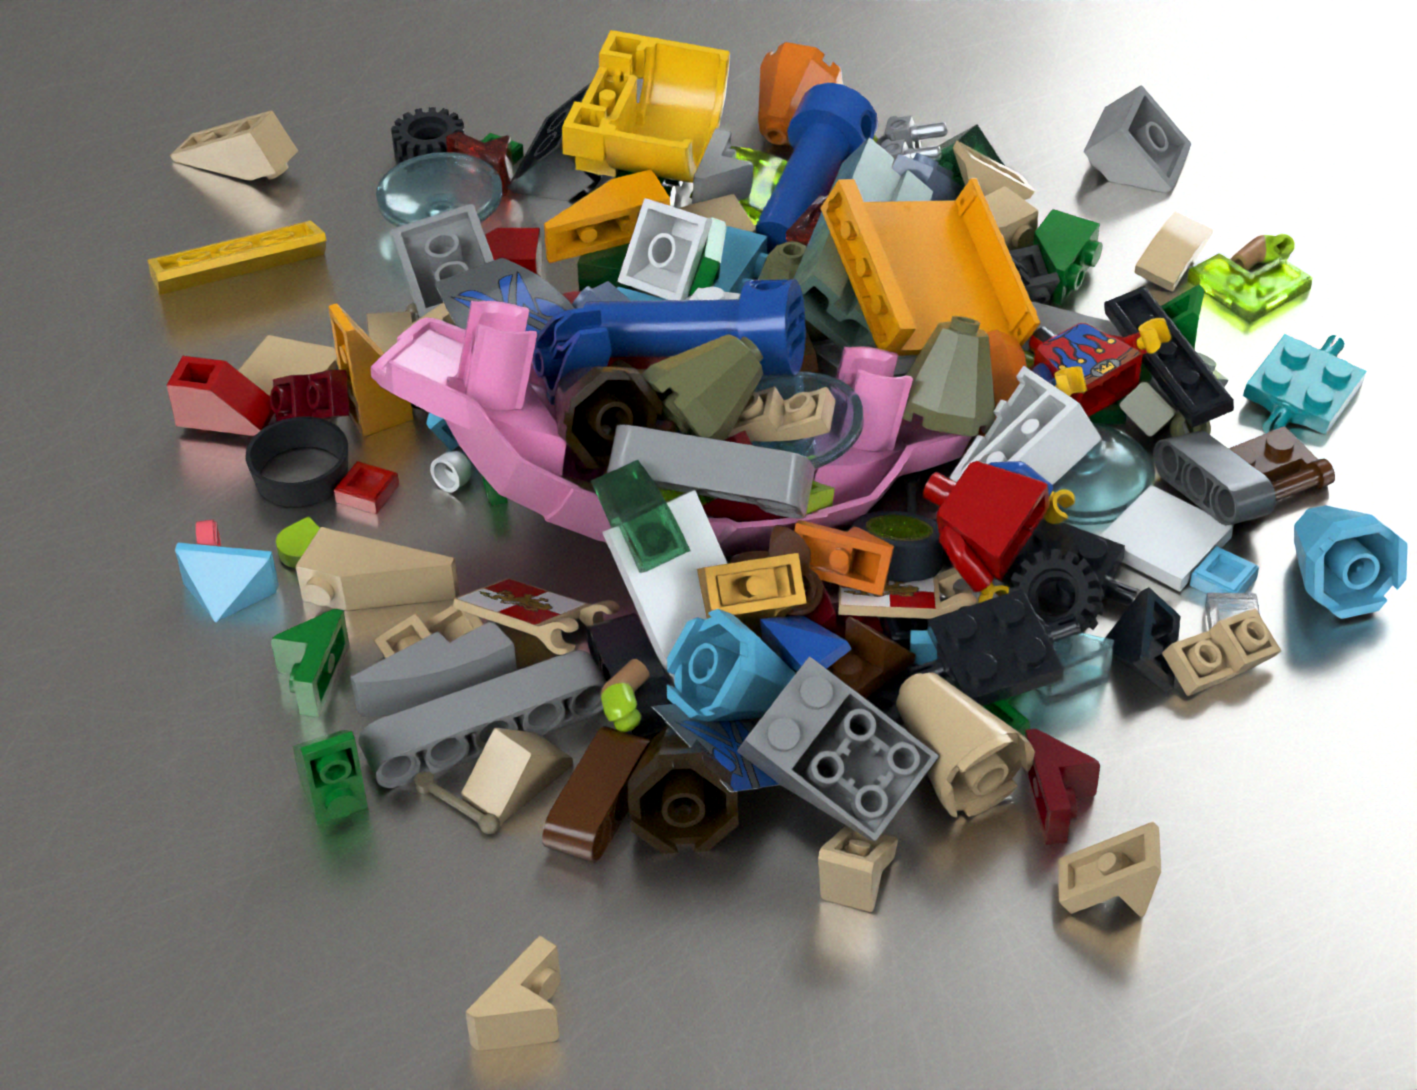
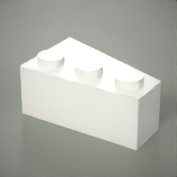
(1037, 428)

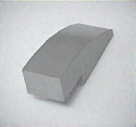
(433, 670)

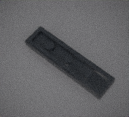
(1176, 364)

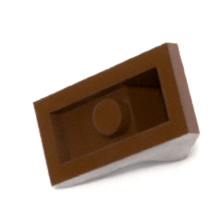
(871, 660)

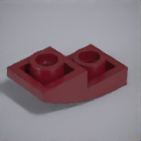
(311, 395)

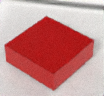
(366, 487)

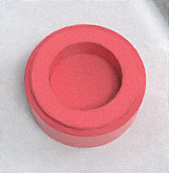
(208, 533)

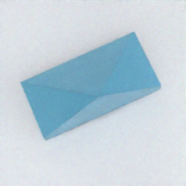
(226, 577)

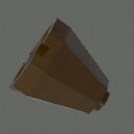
(597, 400)
(679, 796)

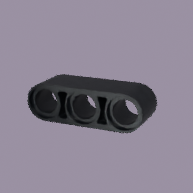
(612, 647)

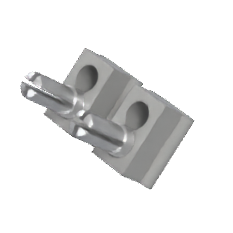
(904, 137)

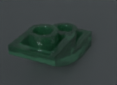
(642, 515)

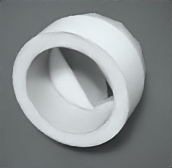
(451, 470)

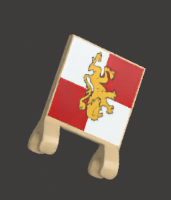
(908, 599)
(533, 611)

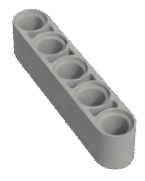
(459, 724)

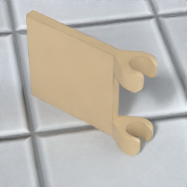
(286, 357)

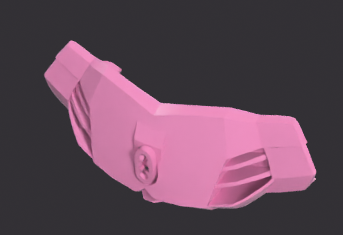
(508, 429)

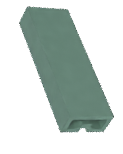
(824, 283)

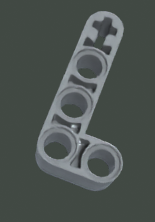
(718, 468)

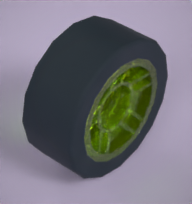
(915, 542)

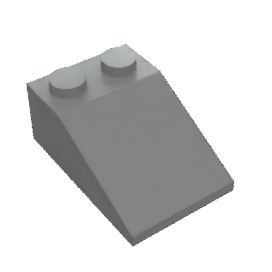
(439, 249)

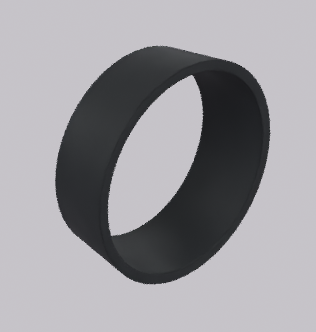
(292, 434)

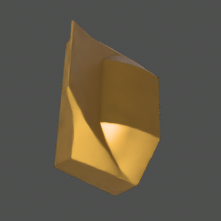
(754, 588)

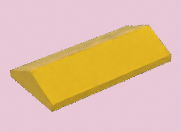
(237, 257)

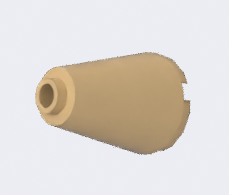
(973, 745)

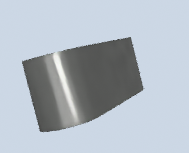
(1214, 477)

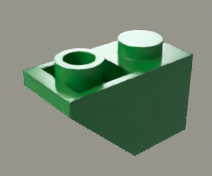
(1069, 249)
(331, 775)

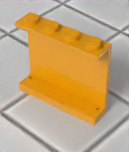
(925, 264)

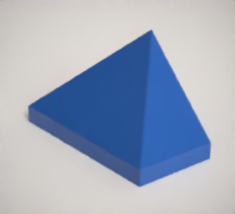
(798, 638)

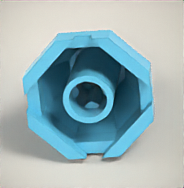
(1348, 559)
(724, 670)

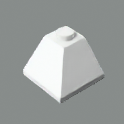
(664, 250)

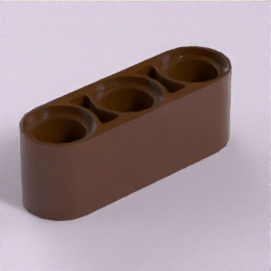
(594, 796)

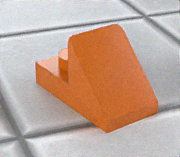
(849, 557)

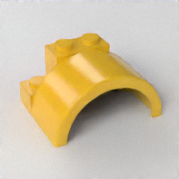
(671, 122)

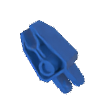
(570, 342)

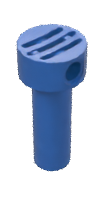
(823, 133)
(767, 314)

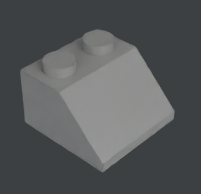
(1138, 143)

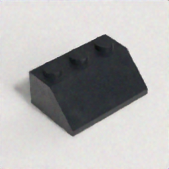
(545, 168)

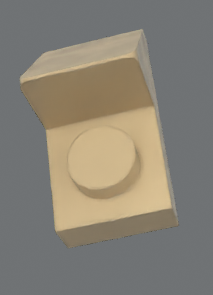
(853, 868)
(1112, 868)
(517, 1004)

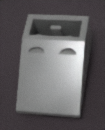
(837, 751)

